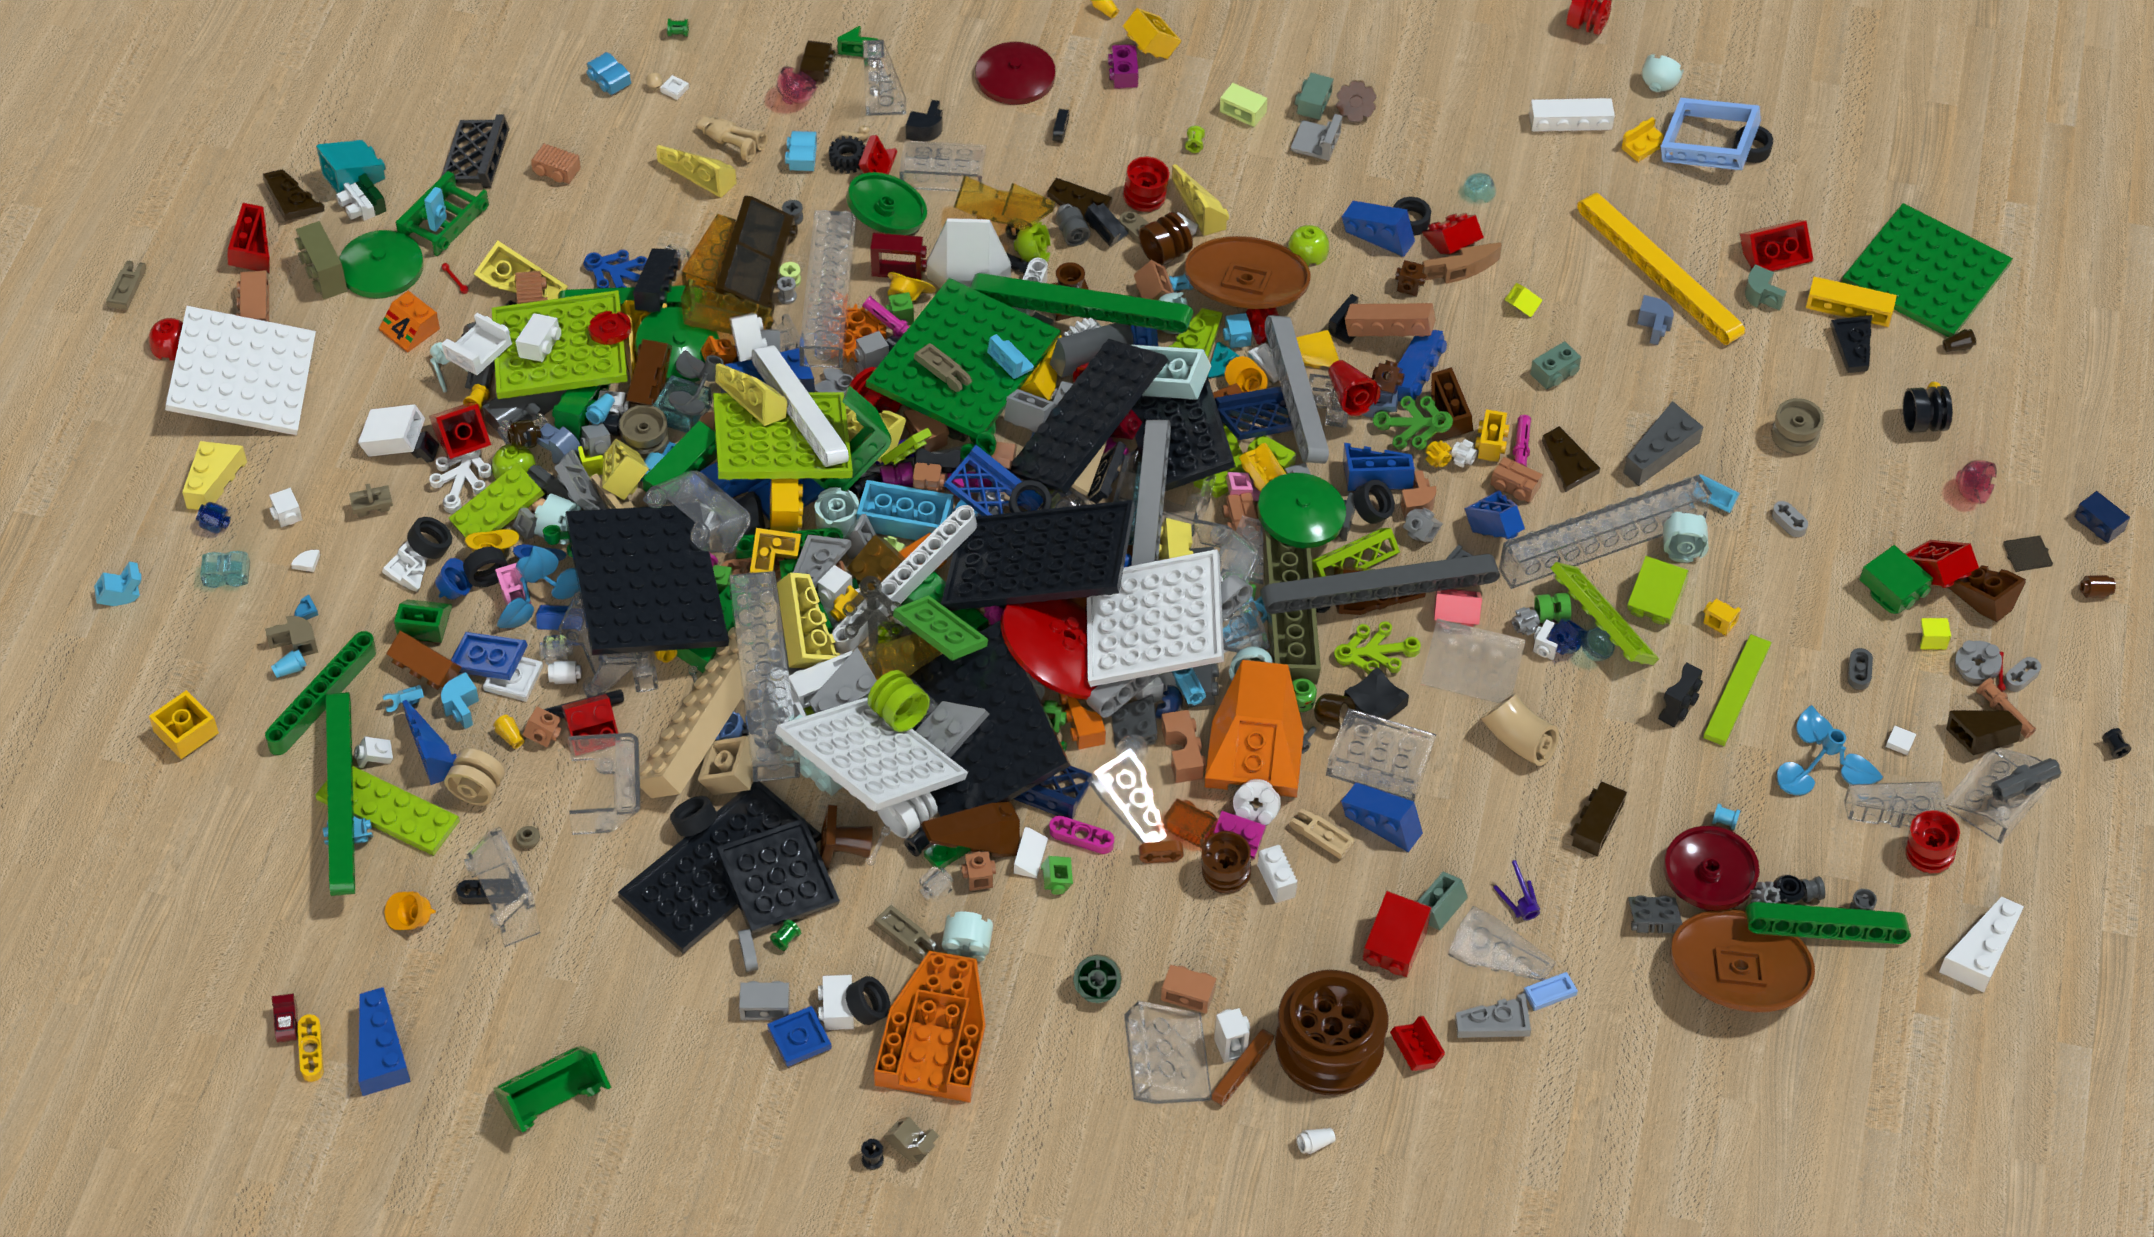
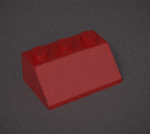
(1778, 245)

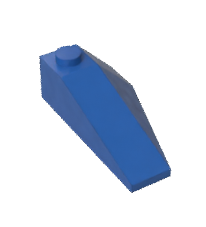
(431, 747)

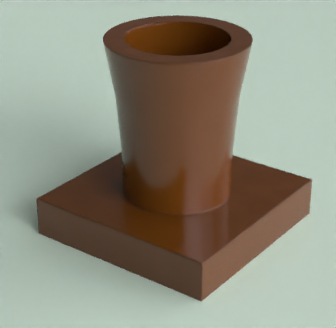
(1070, 275)
(843, 838)

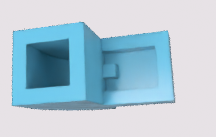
(118, 589)
(456, 698)

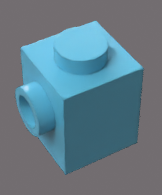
(1237, 330)

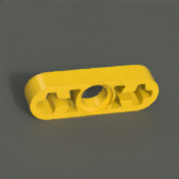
(317, 1055)

